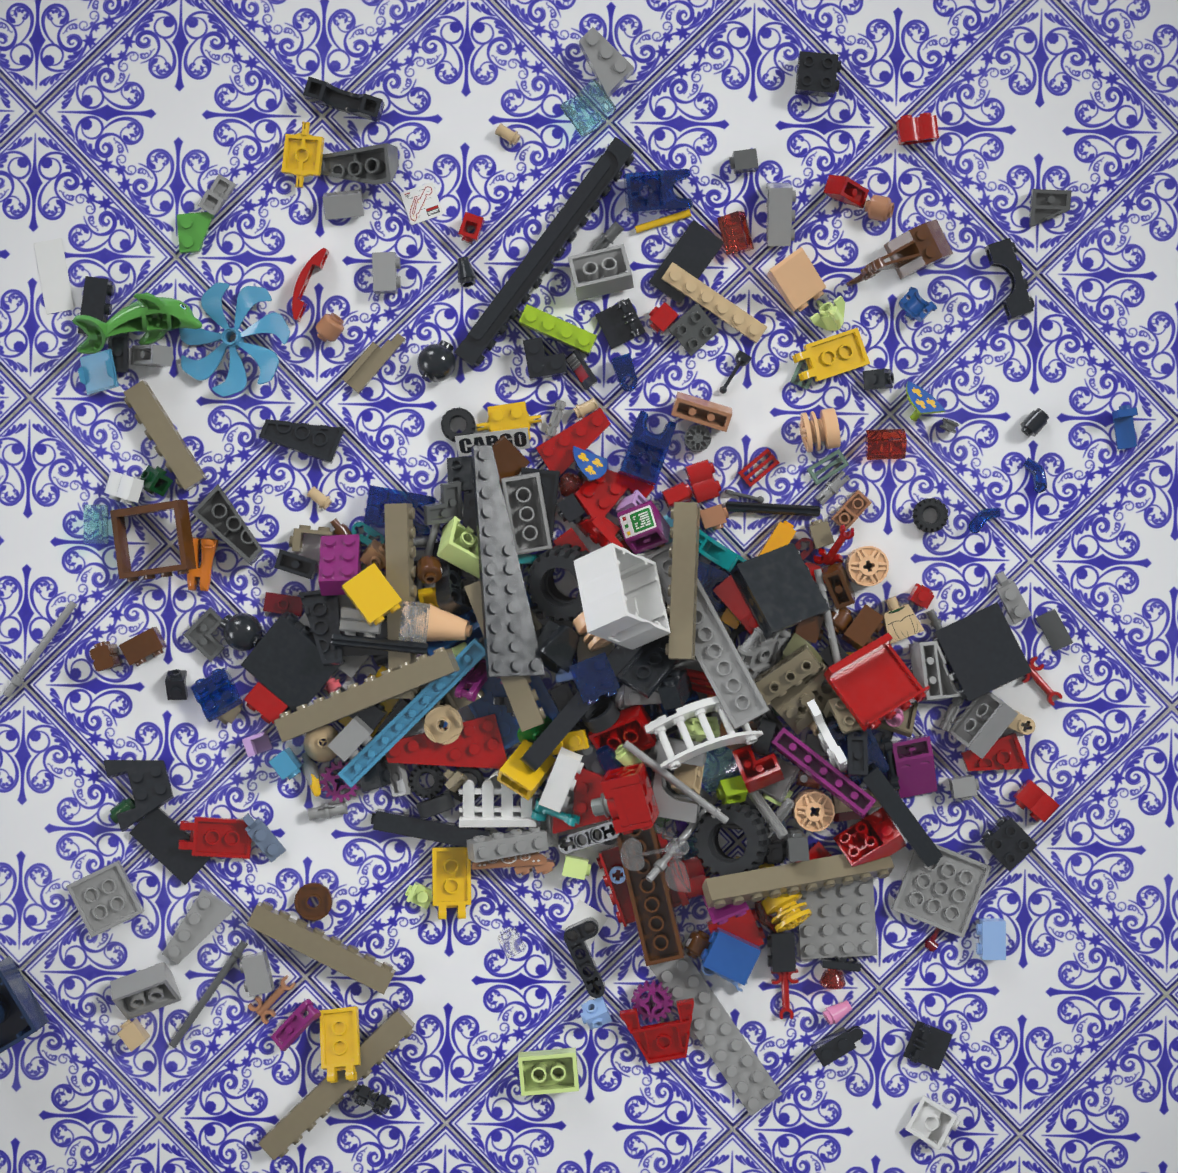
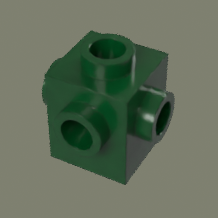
(155, 480)

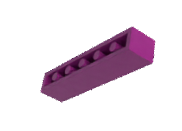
(823, 772)

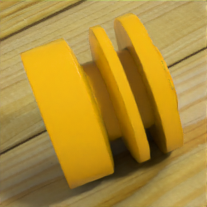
(788, 911)

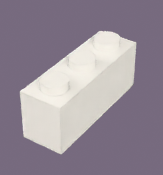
(561, 780)

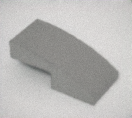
(217, 195)

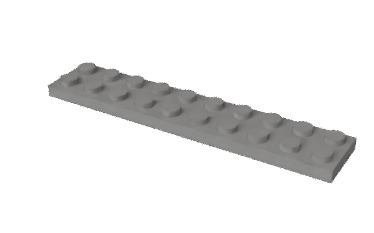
(717, 653)
(719, 1034)

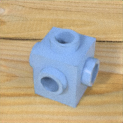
(595, 1013)

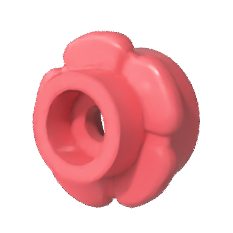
(332, 685)

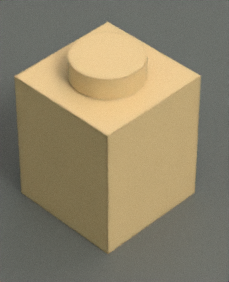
(133, 1034)

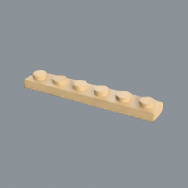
(714, 302)

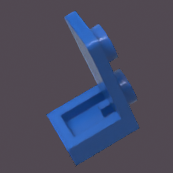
(1124, 427)

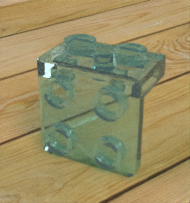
(588, 108)
(718, 766)

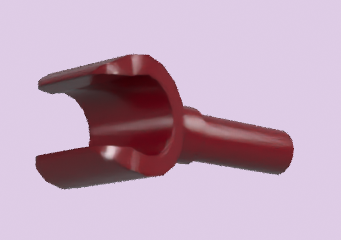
(930, 943)

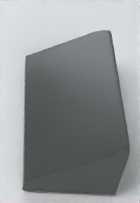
(1054, 630)

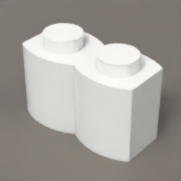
(124, 487)

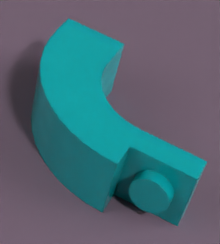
(718, 553)

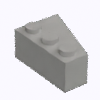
(605, 61)
(780, 214)
(931, 671)

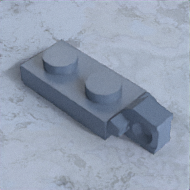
(263, 838)

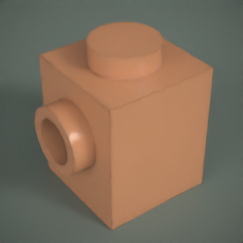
(714, 517)

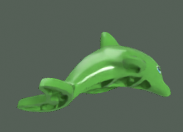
(147, 315)

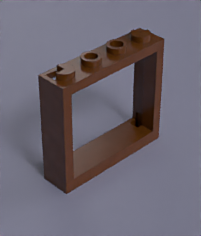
(183, 533)

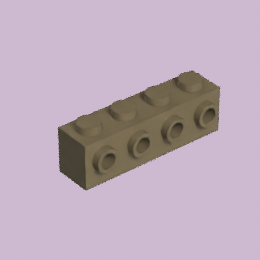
(787, 673)

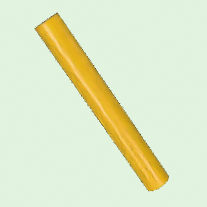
(662, 221)

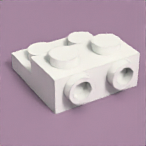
(933, 1123)

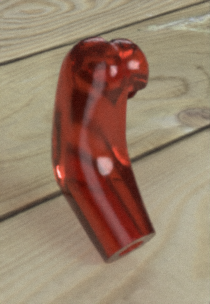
(763, 918)

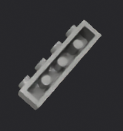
(508, 844)

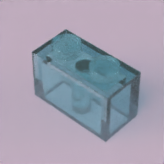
(95, 524)

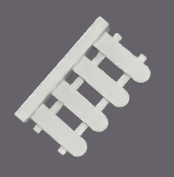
(491, 815)

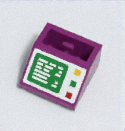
(643, 527)

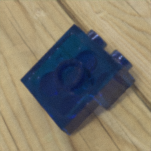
(594, 678)
(216, 694)

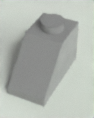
(152, 355)

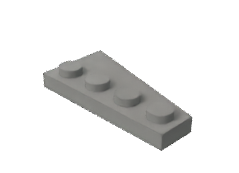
(198, 923)

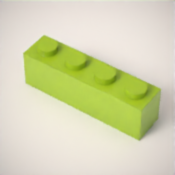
(557, 329)

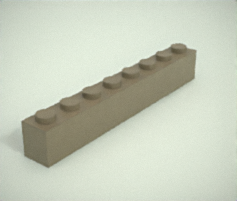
(683, 580)
(517, 688)
(321, 947)

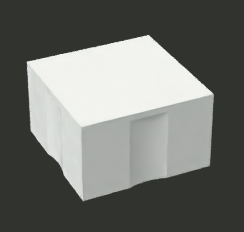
(621, 596)

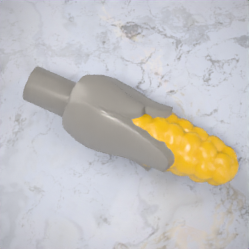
(311, 774)

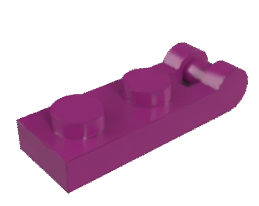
(473, 681)
(295, 1025)

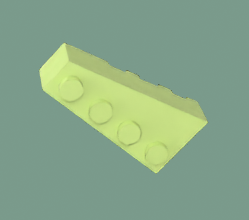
(459, 547)

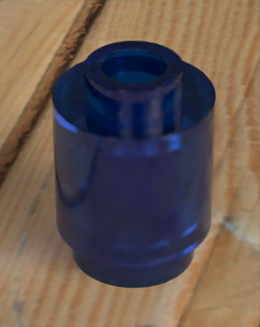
(607, 759)

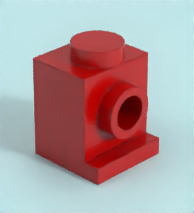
(474, 221)
(921, 596)

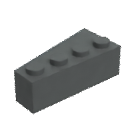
(223, 520)

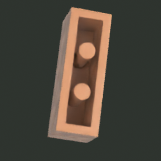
(701, 411)

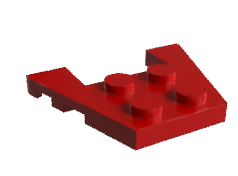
(603, 494)
(597, 532)
(586, 789)
(662, 1040)

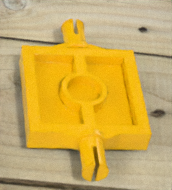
(302, 155)
(508, 417)

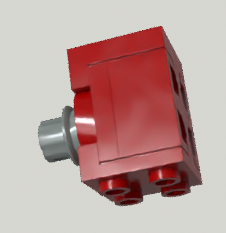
(627, 799)

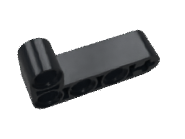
(449, 590)
(587, 960)

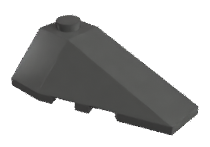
(367, 164)

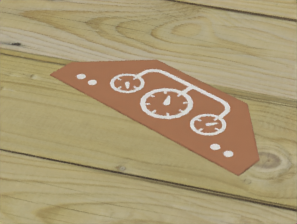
(514, 861)

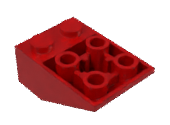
(870, 839)

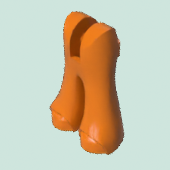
(208, 549)

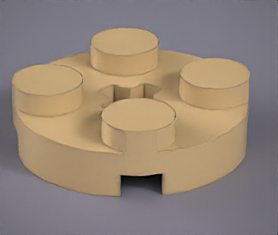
(443, 735)

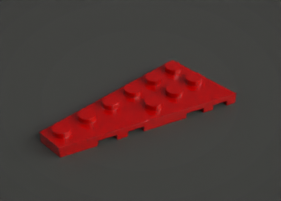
(476, 747)

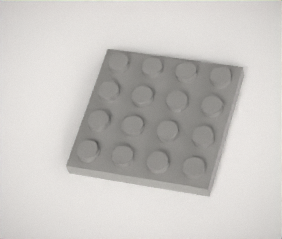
(944, 892)
(840, 922)

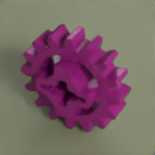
(328, 777)
(660, 999)

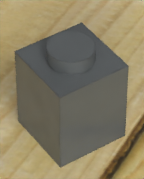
(744, 161)

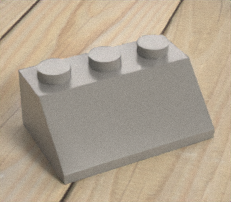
(600, 272)
(983, 723)
(145, 991)

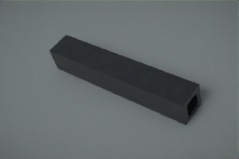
(901, 816)
(425, 828)

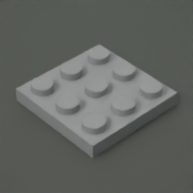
(105, 898)

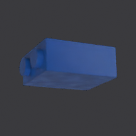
(730, 956)

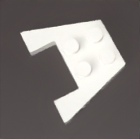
(828, 744)

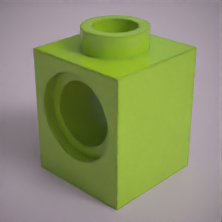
(732, 790)

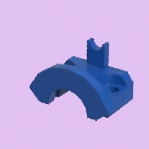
(916, 305)

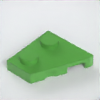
(193, 230)

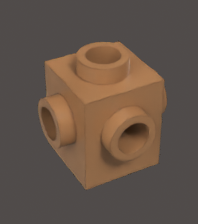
(375, 554)

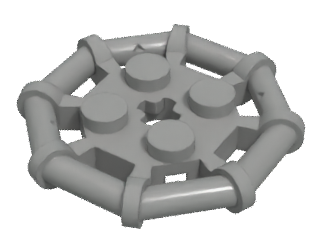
(763, 653)

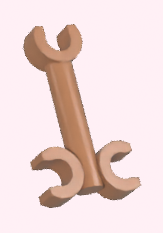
(263, 1008)

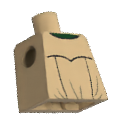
(900, 620)

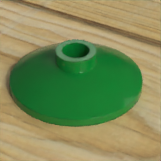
(533, 733)

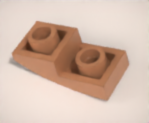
(851, 509)
(544, 868)

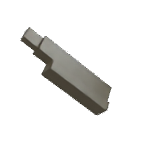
(370, 363)

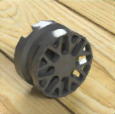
(697, 438)

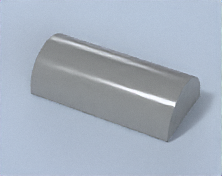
(527, 512)

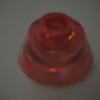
(569, 484)
(832, 979)

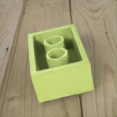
(548, 1071)

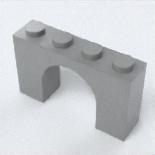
(670, 804)

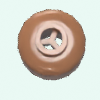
(879, 208)
(329, 327)

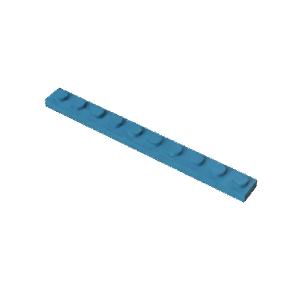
(410, 715)

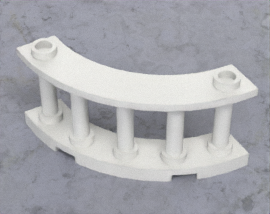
(698, 709)

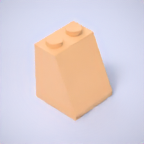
(797, 280)

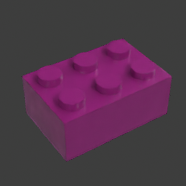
(338, 562)

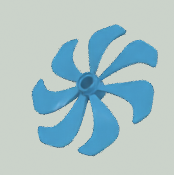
(265, 358)

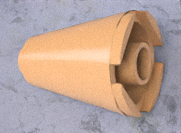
(446, 626)

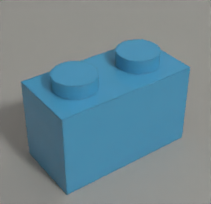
(286, 764)

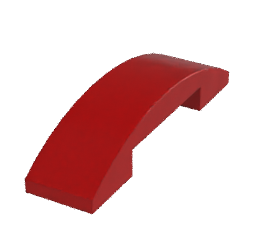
(317, 260)

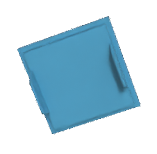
(98, 372)

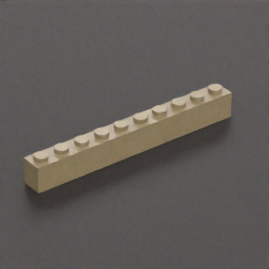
(400, 574)
(367, 694)
(790, 879)
(326, 1094)

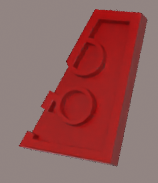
(1004, 755)

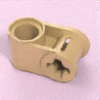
(1018, 720)

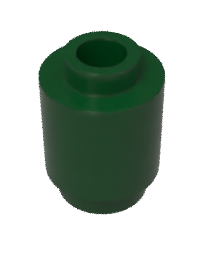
(124, 805)

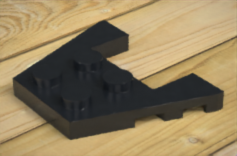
(148, 784)

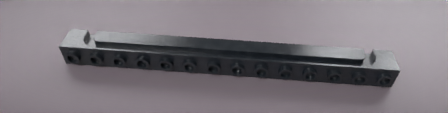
(544, 252)

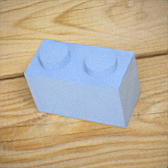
(991, 939)

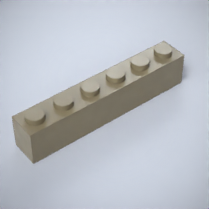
(165, 435)

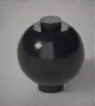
(436, 362)
(242, 631)

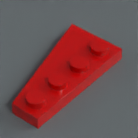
(558, 450)

